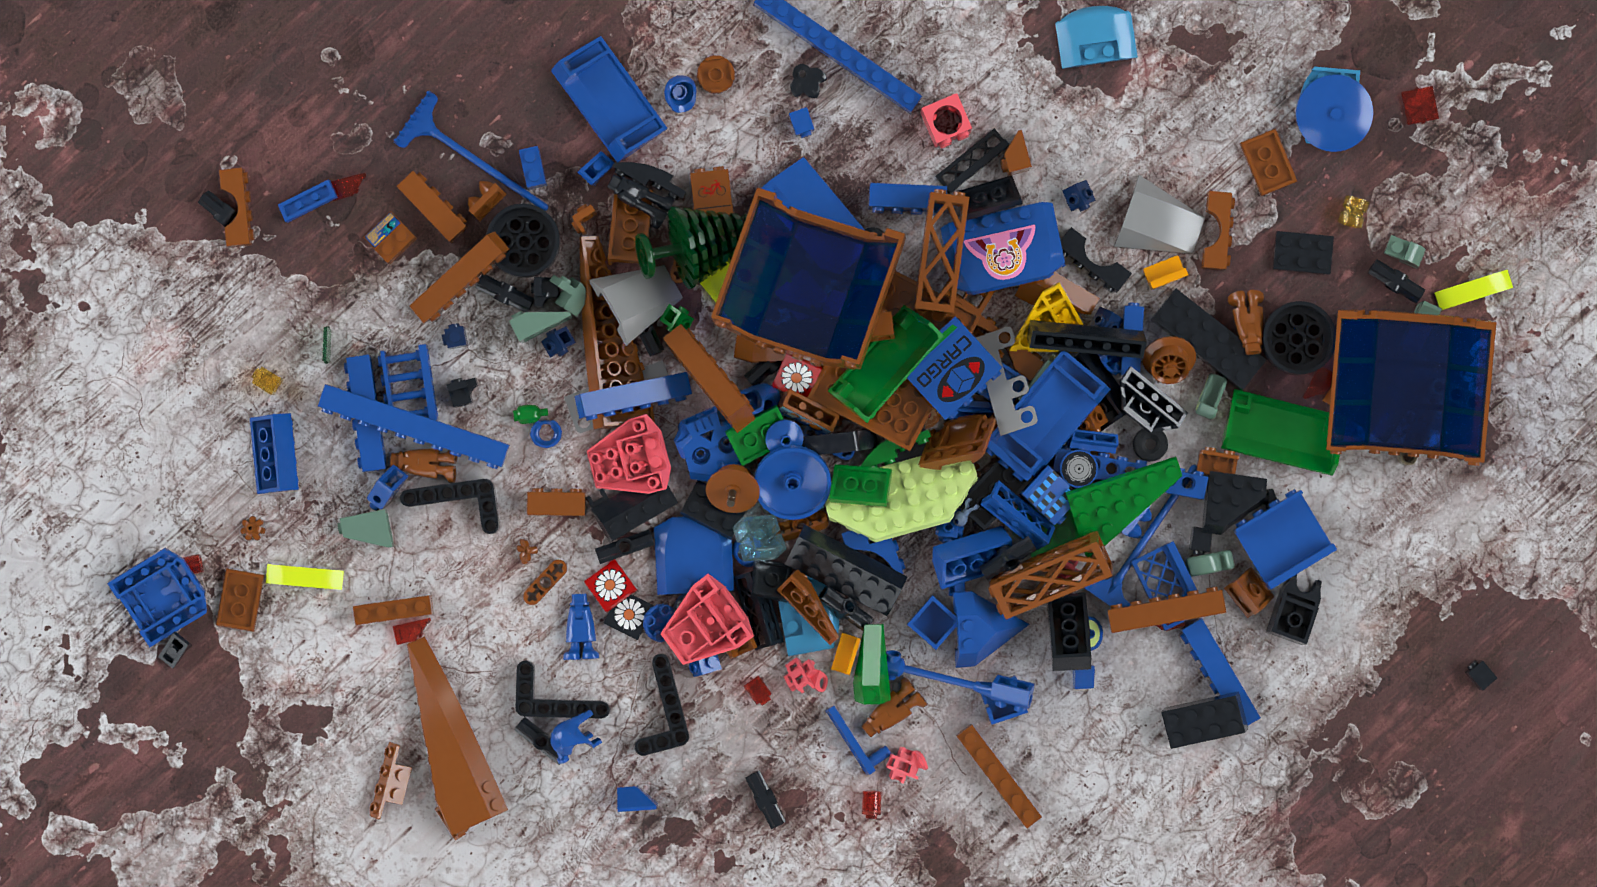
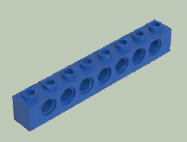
(1198, 480)

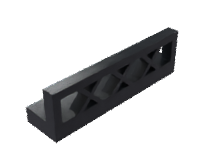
(979, 163)
(763, 610)

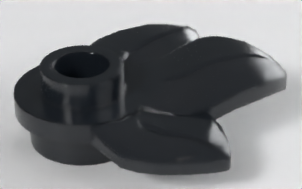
(809, 83)

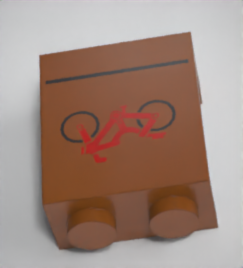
(712, 190)

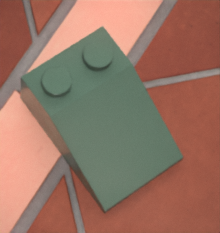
(532, 324)

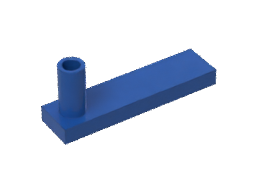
(865, 762)

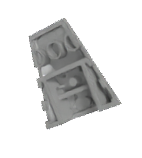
(1158, 221)
(637, 300)

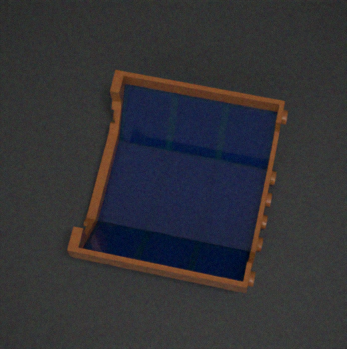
(806, 284)
(1411, 384)

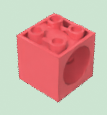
(953, 105)

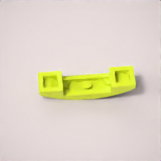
(1473, 290)
(304, 577)

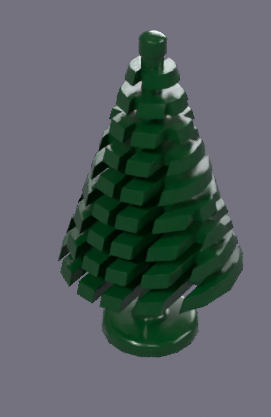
(698, 244)

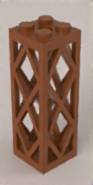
(948, 201)
(1001, 584)

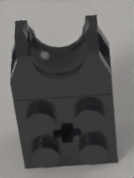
(1296, 604)

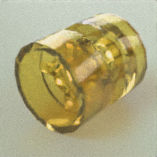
(1353, 212)

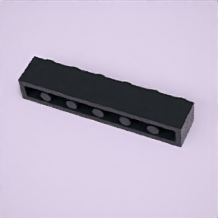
(1086, 339)

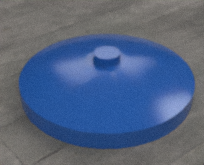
(1334, 113)
(793, 482)

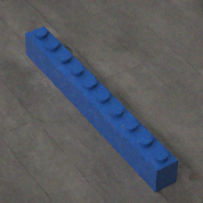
(841, 53)
(413, 425)

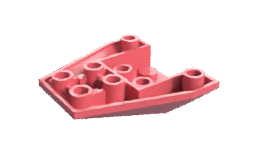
(631, 458)

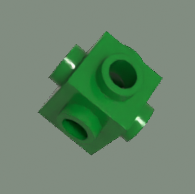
(675, 316)

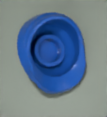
(680, 93)

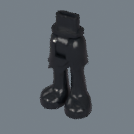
(633, 194)

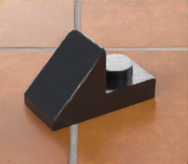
(174, 650)

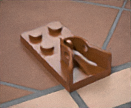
(625, 225)

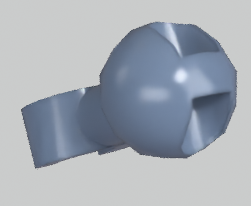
(962, 515)

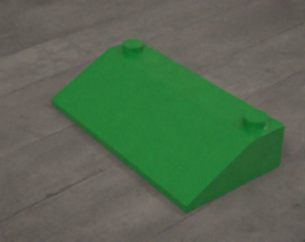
(886, 364)
(1279, 432)

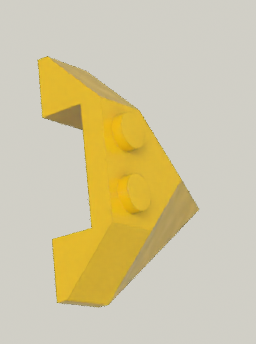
(1050, 307)

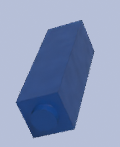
(1133, 320)

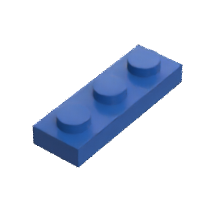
(307, 201)
(1006, 461)

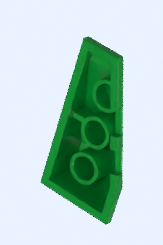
(871, 670)

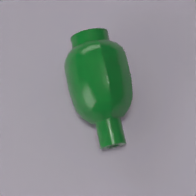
(529, 414)

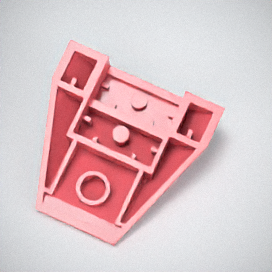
(706, 623)

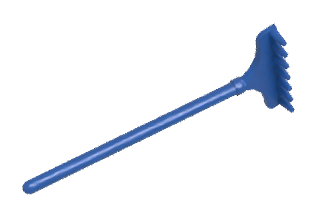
(422, 124)
(1111, 589)

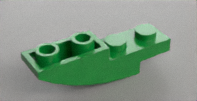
(887, 452)

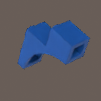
(885, 548)

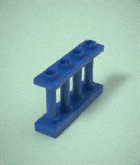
(423, 374)

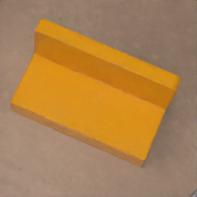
(1165, 272)
(845, 653)

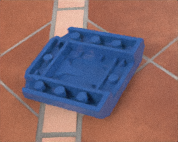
(688, 553)
(160, 595)

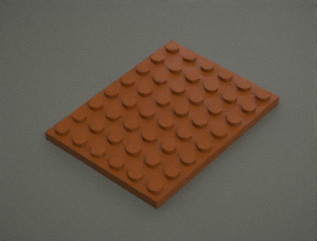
(907, 409)

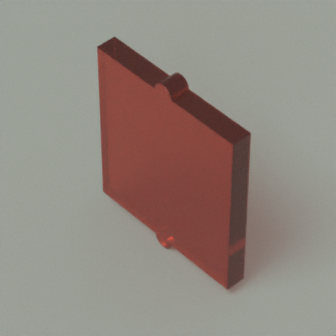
(1420, 105)

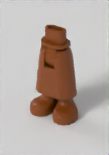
(1248, 323)
(426, 463)
(895, 710)

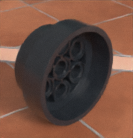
(548, 229)
(1310, 315)

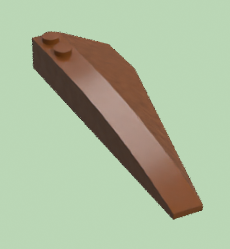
(606, 355)
(458, 767)

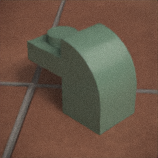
(1407, 252)
(572, 296)

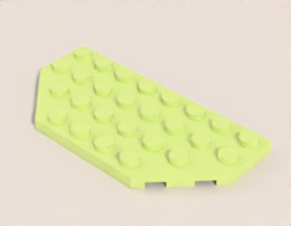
(915, 500)

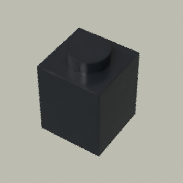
(1199, 541)
(1480, 674)

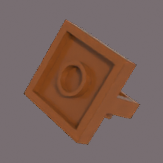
(1249, 592)

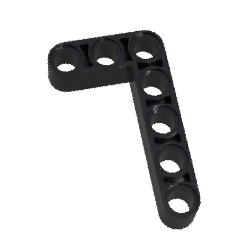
(841, 442)
(458, 495)
(552, 703)
(669, 709)

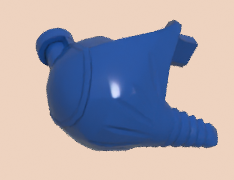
(761, 397)
(568, 735)

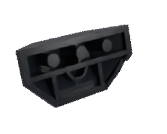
(1149, 404)

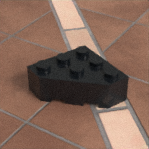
(1230, 500)

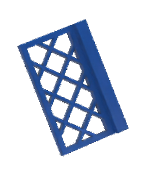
(1176, 565)

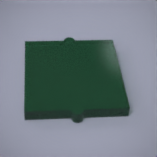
(326, 344)

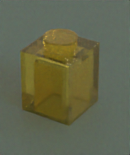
(266, 380)

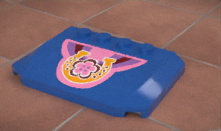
(1007, 248)

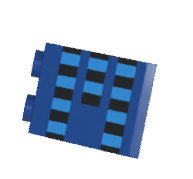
(1048, 495)

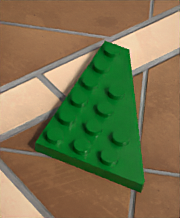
(1117, 501)

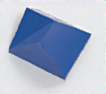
(634, 799)

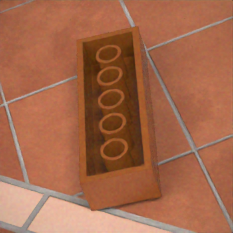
(710, 377)

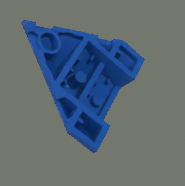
(980, 628)

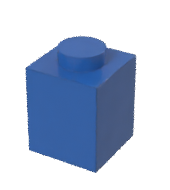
(801, 122)

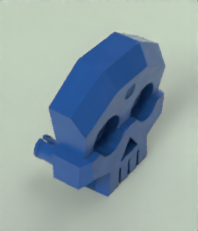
(692, 438)

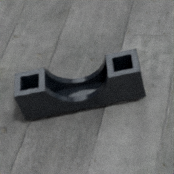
(1112, 276)

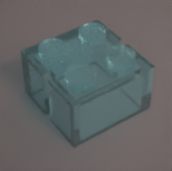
(754, 536)

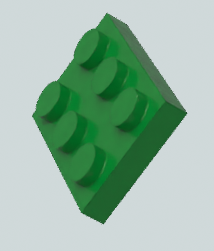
(750, 441)
(860, 485)

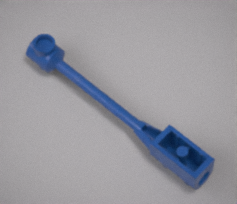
(1002, 690)

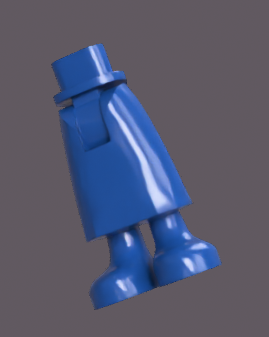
(580, 629)

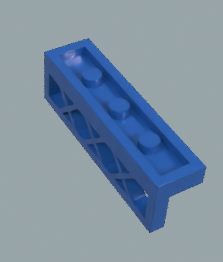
(1018, 520)

